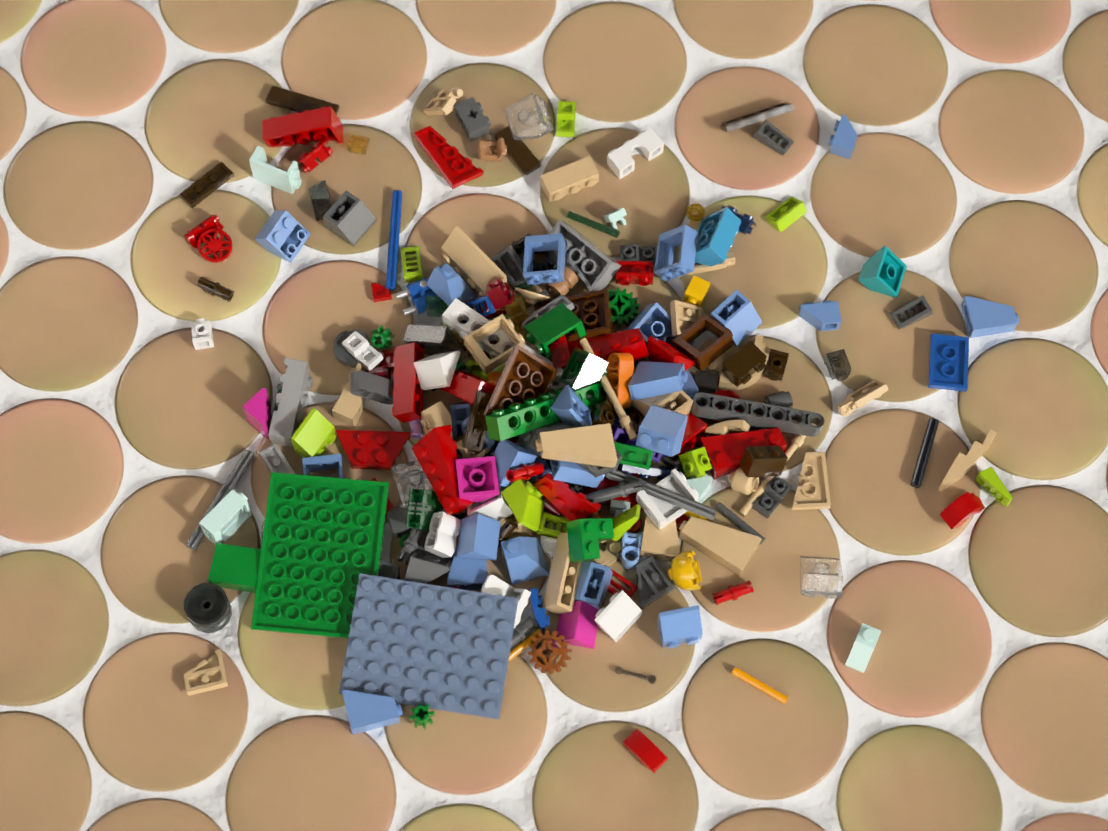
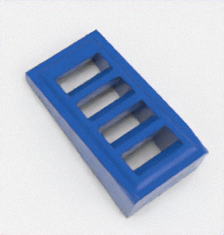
(476, 301)

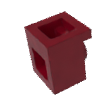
(499, 293)

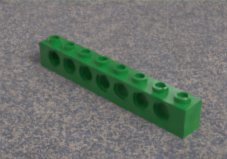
(536, 412)

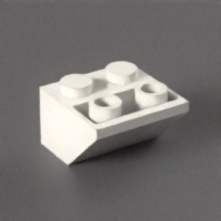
(618, 615)

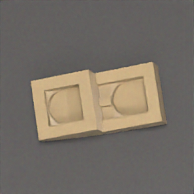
(727, 427)

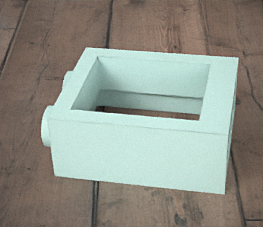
(226, 517)

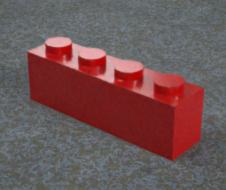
(407, 389)

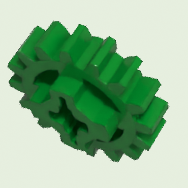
(627, 305)

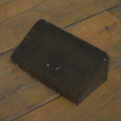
(320, 199)

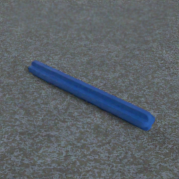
(394, 234)

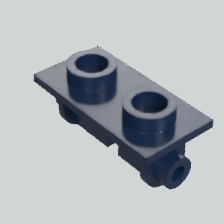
(746, 221)

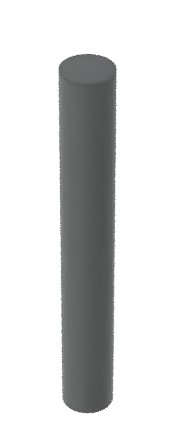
(738, 521)

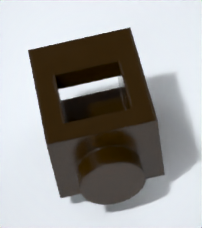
(780, 360)
(603, 414)

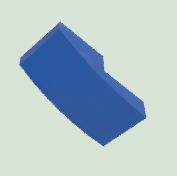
(538, 613)

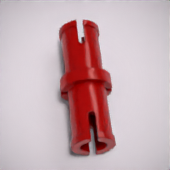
(525, 472)
(732, 592)

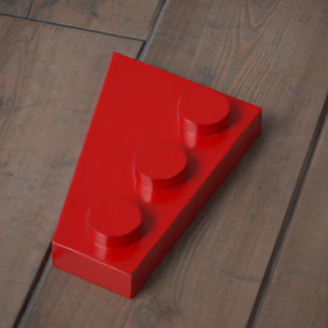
(569, 503)

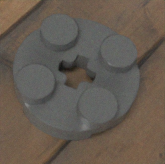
(342, 353)

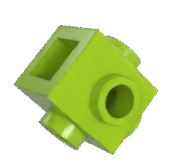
(695, 462)

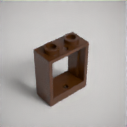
(712, 352)

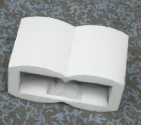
(442, 534)

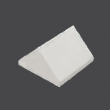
(437, 370)

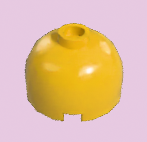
(685, 571)

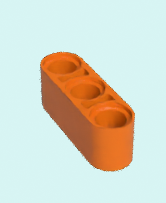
(619, 375)

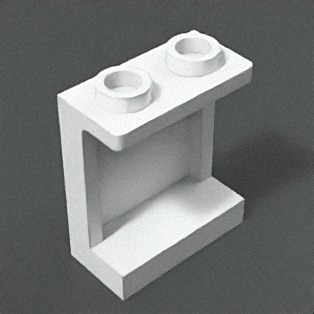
(663, 512)

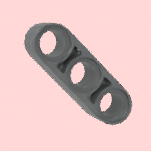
(371, 387)

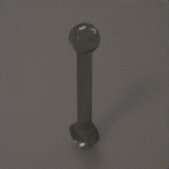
(651, 679)

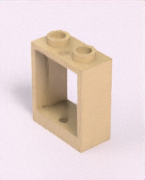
(471, 342)

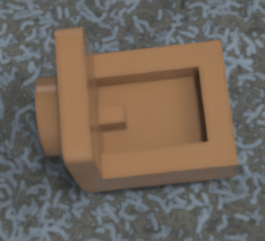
(492, 150)

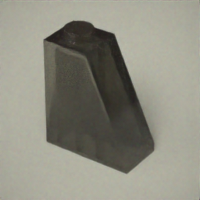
(432, 339)

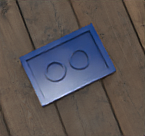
(948, 362)

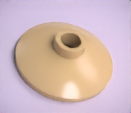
(532, 297)

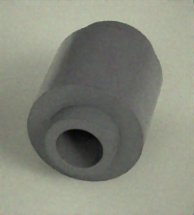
(779, 399)

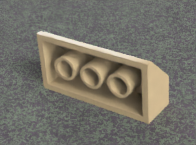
(470, 261)

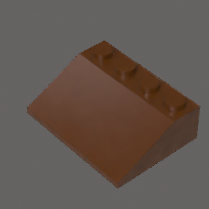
(592, 310)
(521, 379)

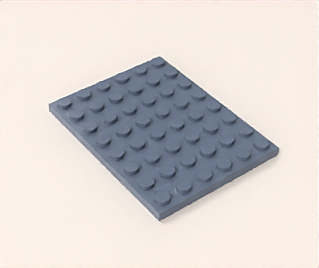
(430, 645)

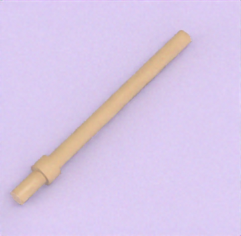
(625, 420)
(796, 442)

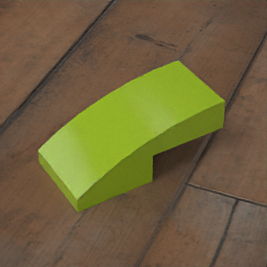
(566, 119)

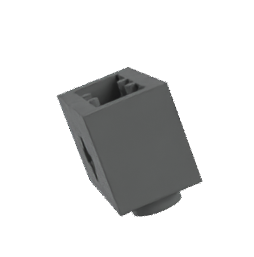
(472, 119)

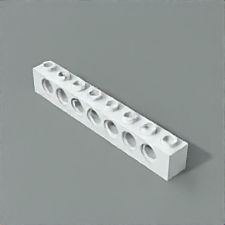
(459, 311)

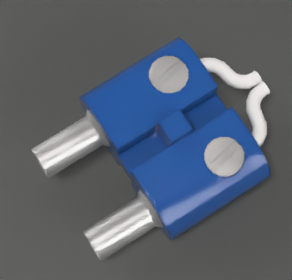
(418, 292)

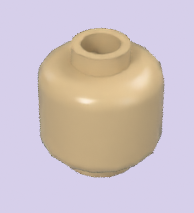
(741, 483)

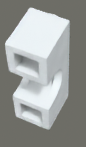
(646, 143)

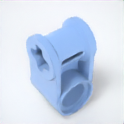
(631, 546)

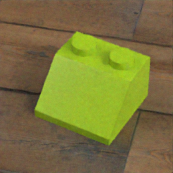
(313, 435)
(525, 503)

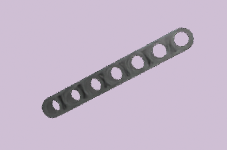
(766, 411)

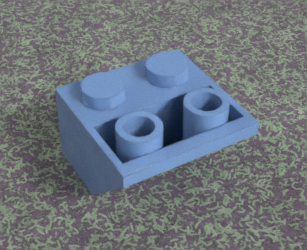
(282, 235)
(738, 316)
(593, 584)

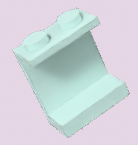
(275, 177)

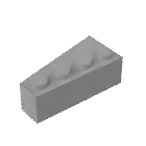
(588, 260)
(290, 401)

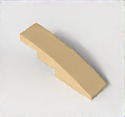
(964, 463)

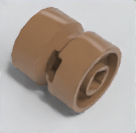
(562, 288)

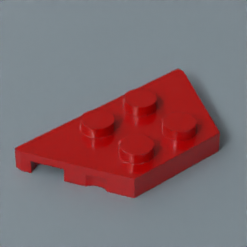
(372, 448)

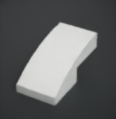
(362, 351)

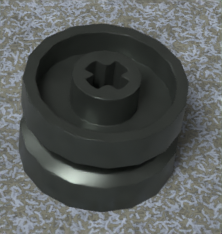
(208, 607)

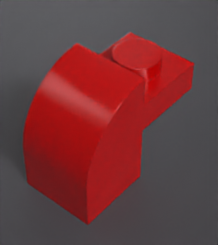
(962, 509)

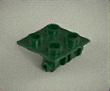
(421, 507)

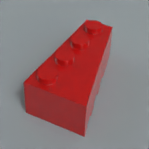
(303, 128)

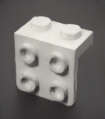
(498, 587)

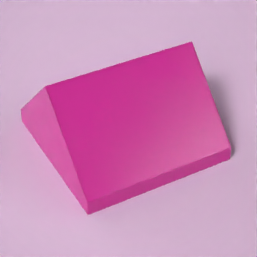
(258, 412)
(477, 478)
(579, 625)

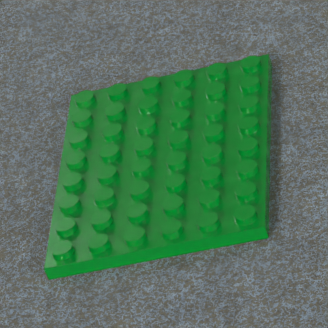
(314, 549)

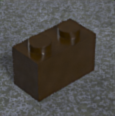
(744, 364)
(763, 461)

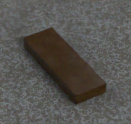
(519, 151)
(206, 184)
(476, 425)

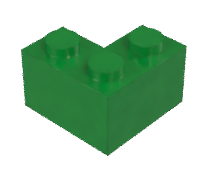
(585, 537)

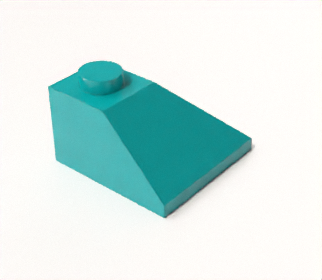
(883, 272)

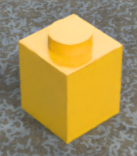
(697, 291)

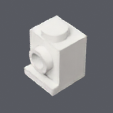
(202, 334)

